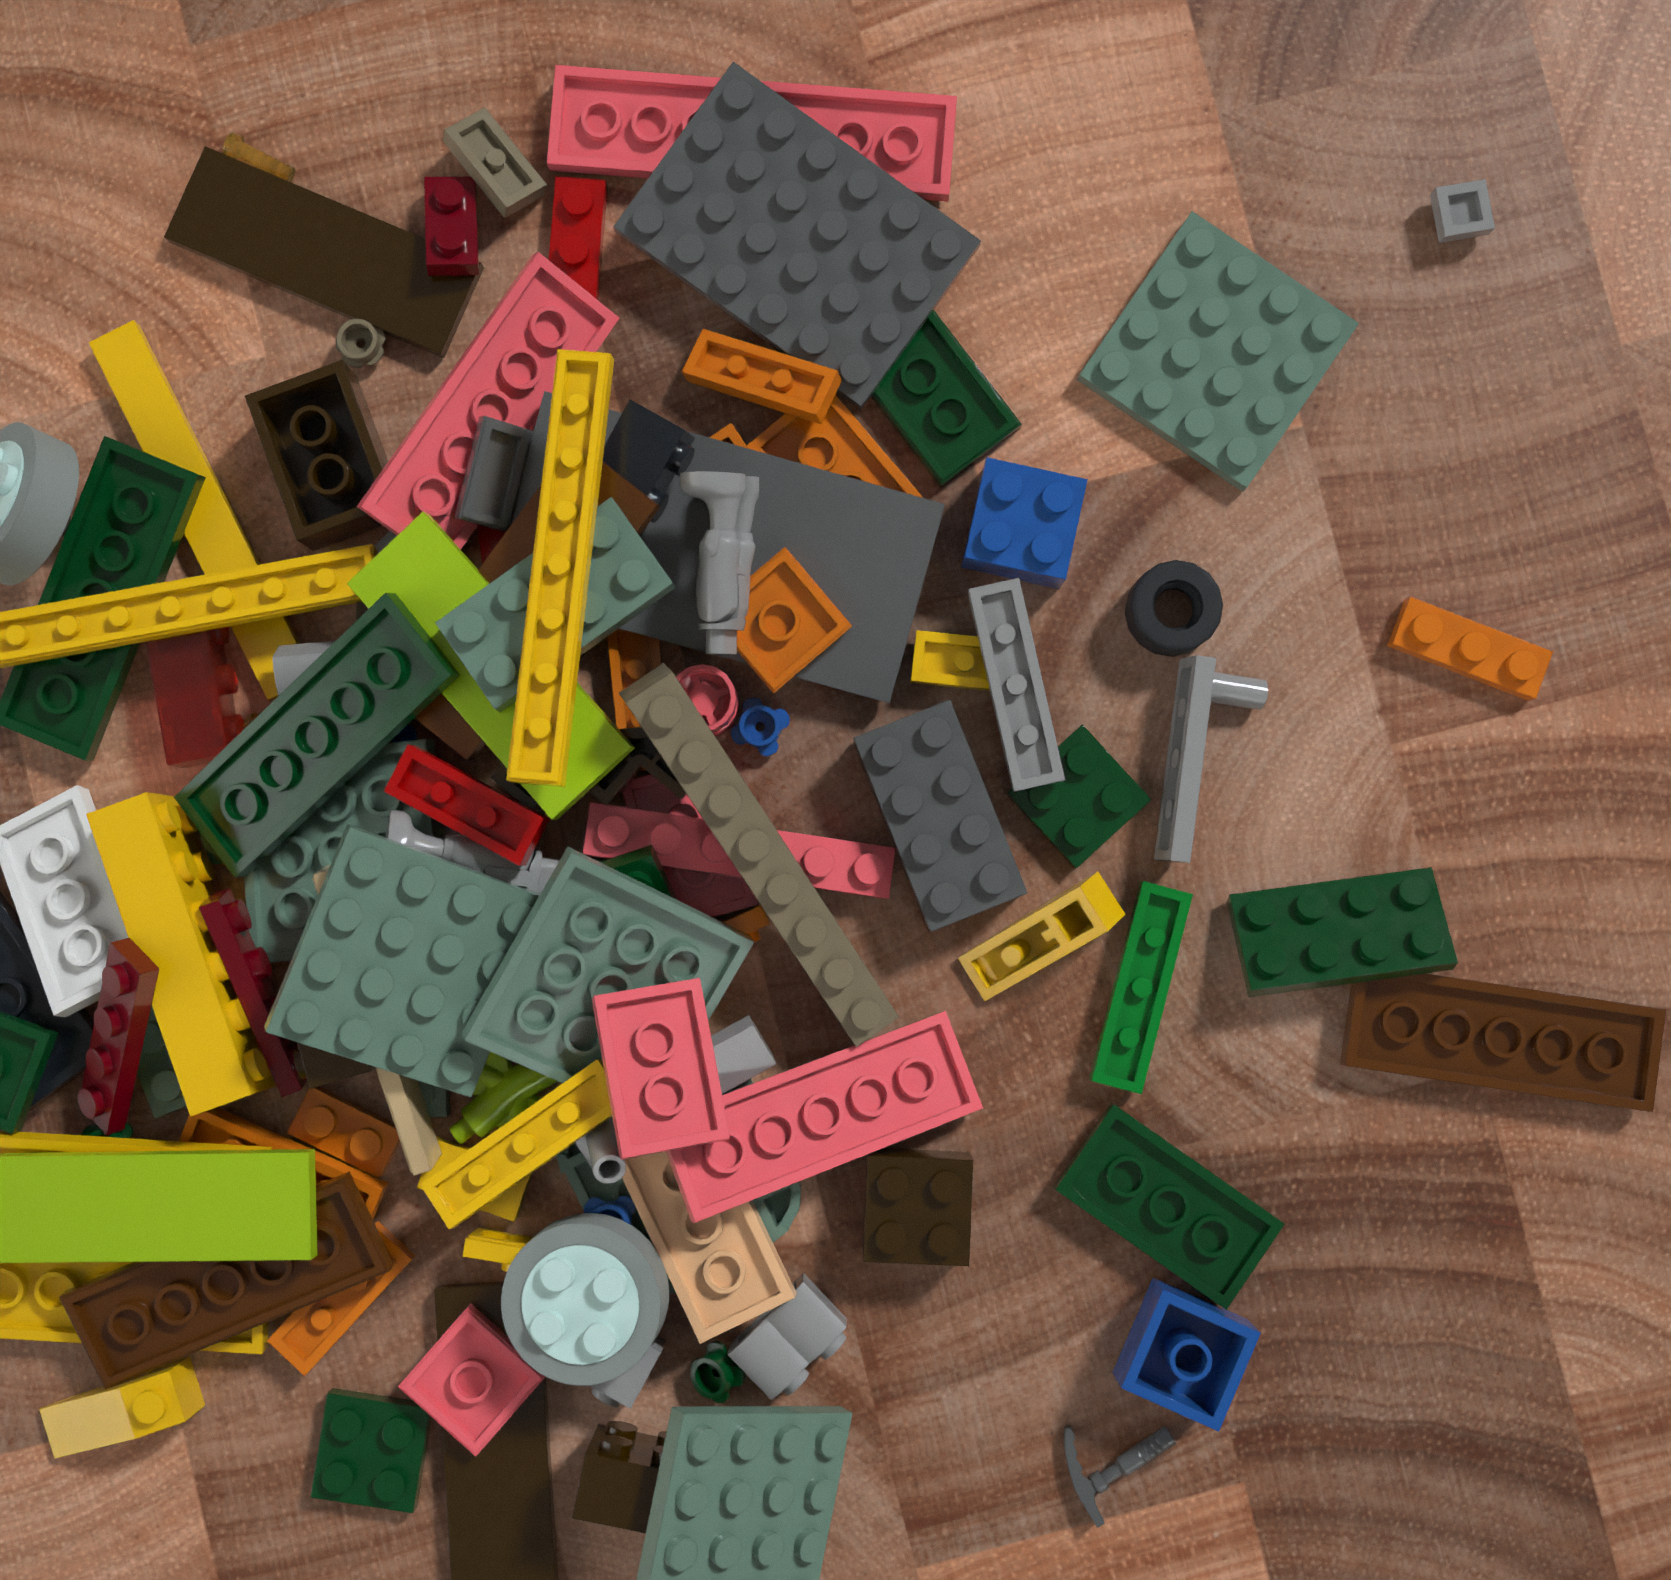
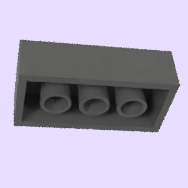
(939, 816)

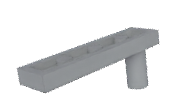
(1194, 692)
(738, 1055)

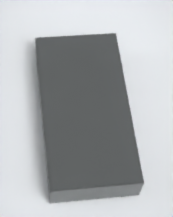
(493, 474)

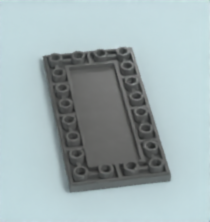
(850, 536)

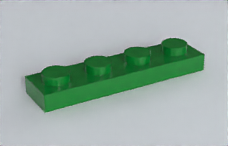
(1140, 987)

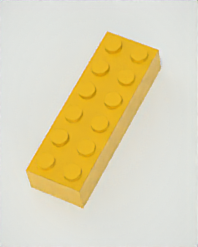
(158, 888)

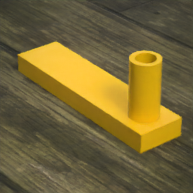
(520, 1146)

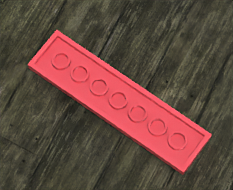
(630, 119)

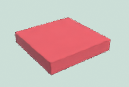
(471, 1380)

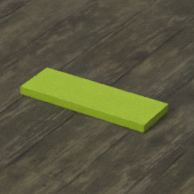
(432, 581)
(158, 1206)

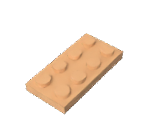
(718, 1266)

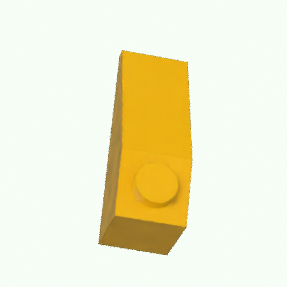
(1042, 936)
(123, 1411)

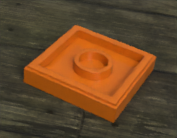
(786, 621)

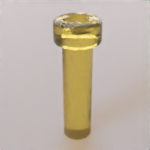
(236, 148)

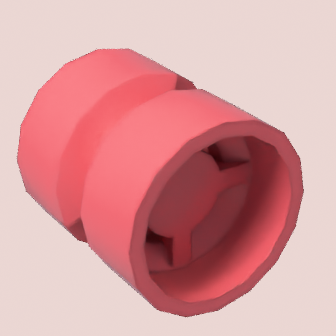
(712, 695)

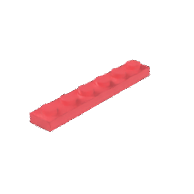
(691, 846)

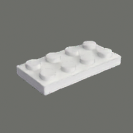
(62, 897)

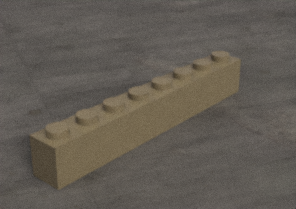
(758, 853)

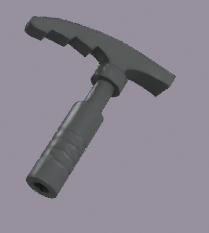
(1124, 1465)

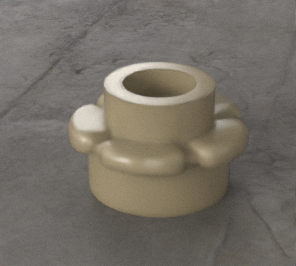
(347, 340)

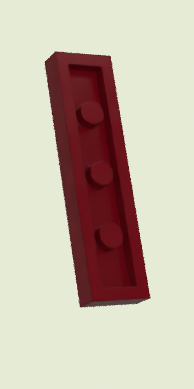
(249, 974)
(117, 1035)

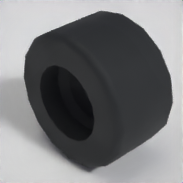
(1199, 588)

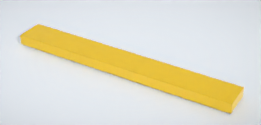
(167, 434)
(560, 568)
(181, 606)

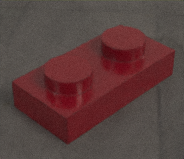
(451, 226)

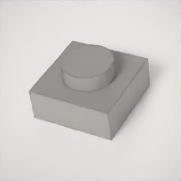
(1462, 211)

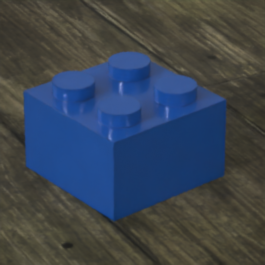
(1024, 523)
(1186, 1354)

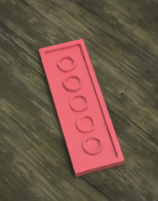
(495, 378)
(828, 1115)

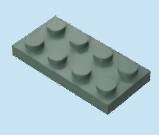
(491, 623)

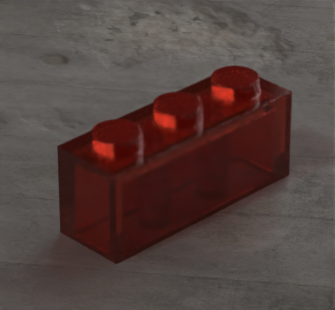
(194, 696)

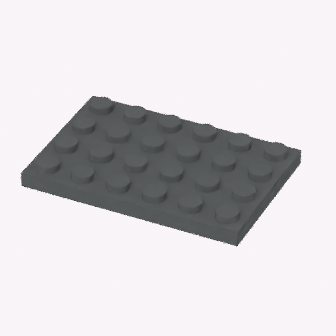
(796, 234)

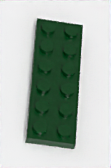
(116, 541)
(316, 734)

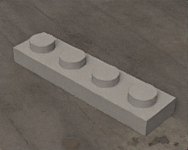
(1016, 684)

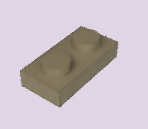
(494, 162)

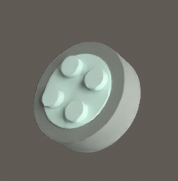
(35, 498)
(585, 1299)

